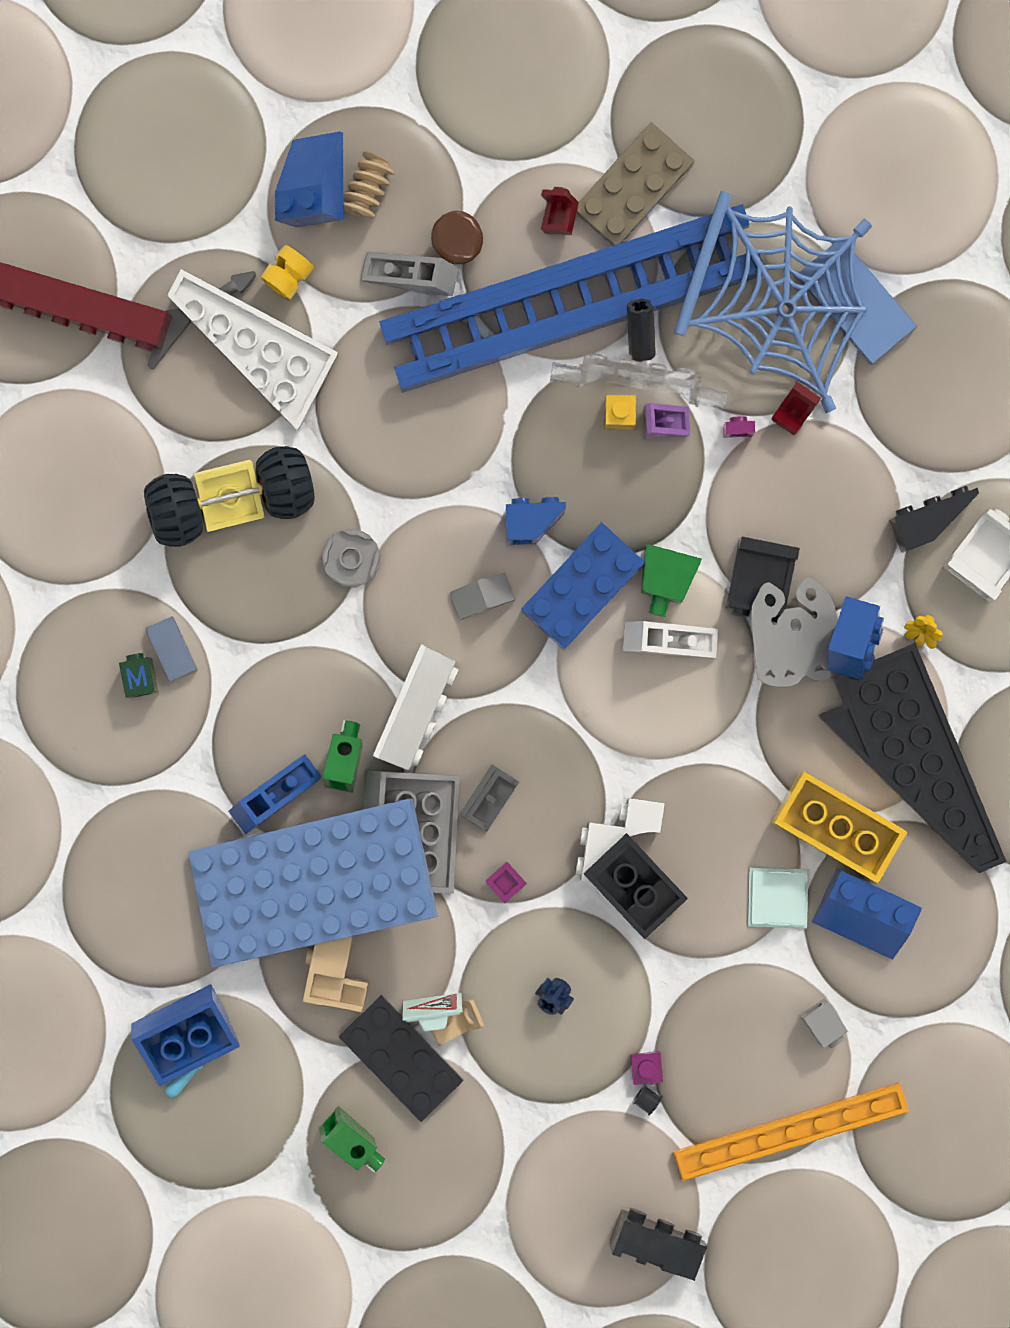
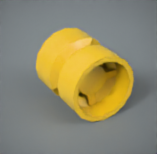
(287, 272)

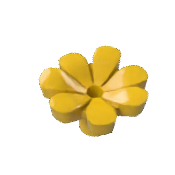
(924, 631)

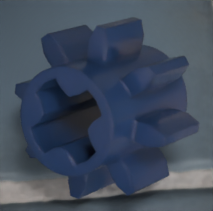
(554, 996)

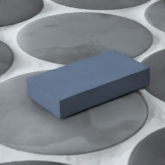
(171, 649)

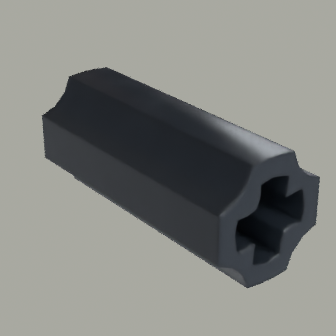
(641, 330)

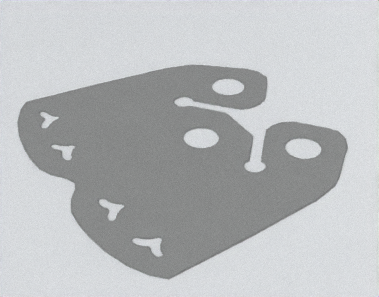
(782, 648)

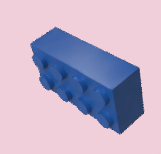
(582, 586)

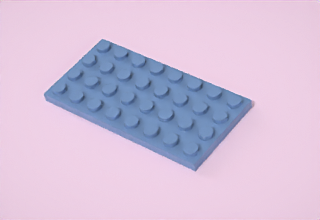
(313, 883)

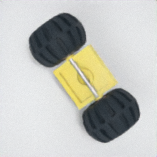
(229, 496)

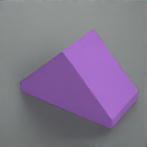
(665, 421)

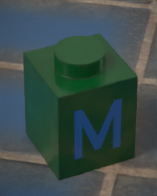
(138, 676)

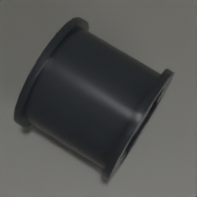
(647, 1099)

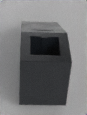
(925, 524)

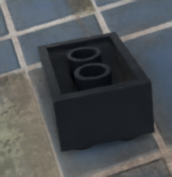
(635, 886)

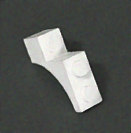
(638, 818)

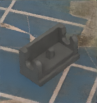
(489, 798)

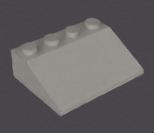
(436, 812)

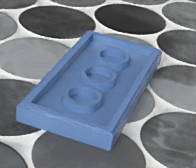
(883, 322)

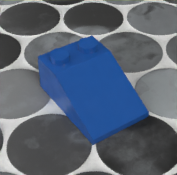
(311, 182)

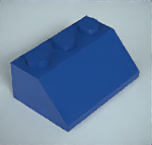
(866, 914)
(184, 1035)

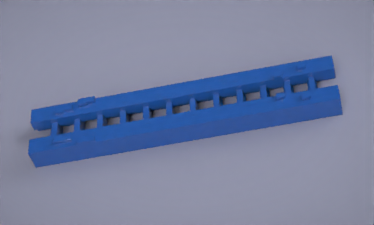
(564, 324)

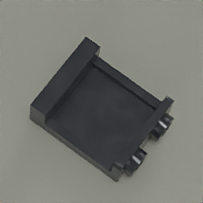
(758, 564)

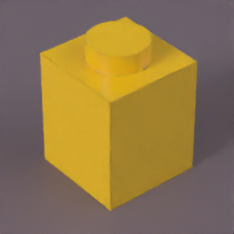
(620, 412)

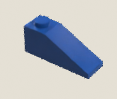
(274, 794)

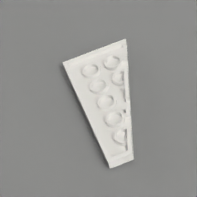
(271, 355)

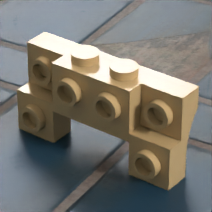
(327, 977)

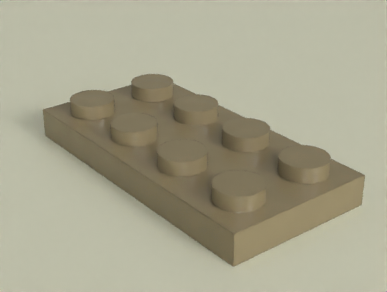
(634, 185)

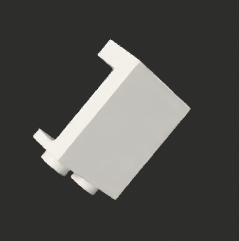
(984, 555)

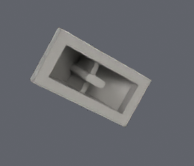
(482, 595)

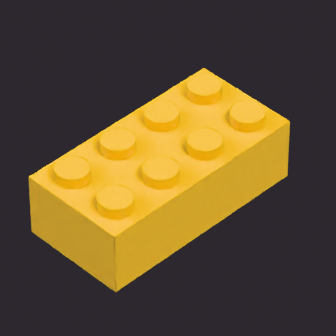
(839, 827)

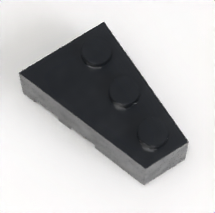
(658, 1244)

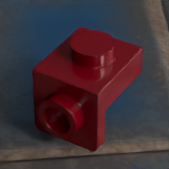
(559, 211)
(795, 408)

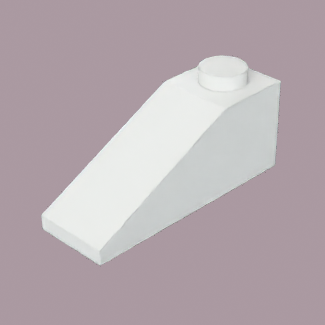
(670, 639)

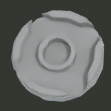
(351, 558)

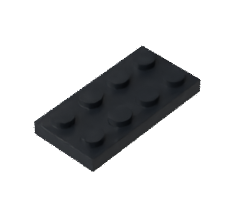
(401, 1058)

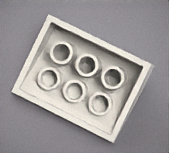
(415, 708)

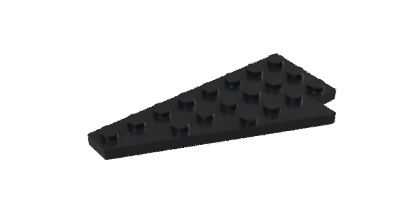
(905, 738)

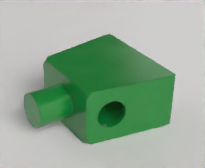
(667, 577)
(341, 770)
(342, 1133)

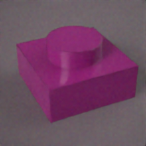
(738, 427)
(505, 882)
(646, 1068)

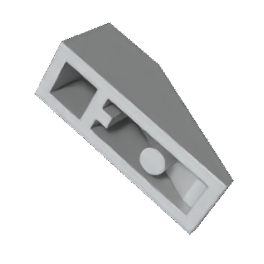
(411, 273)

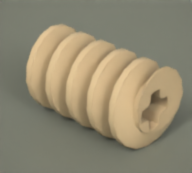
(367, 185)

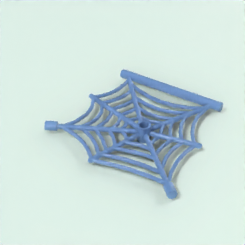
(684, 320)

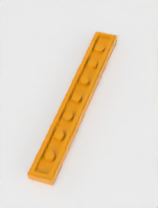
(791, 1131)

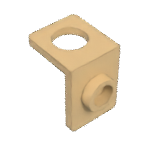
(459, 1024)

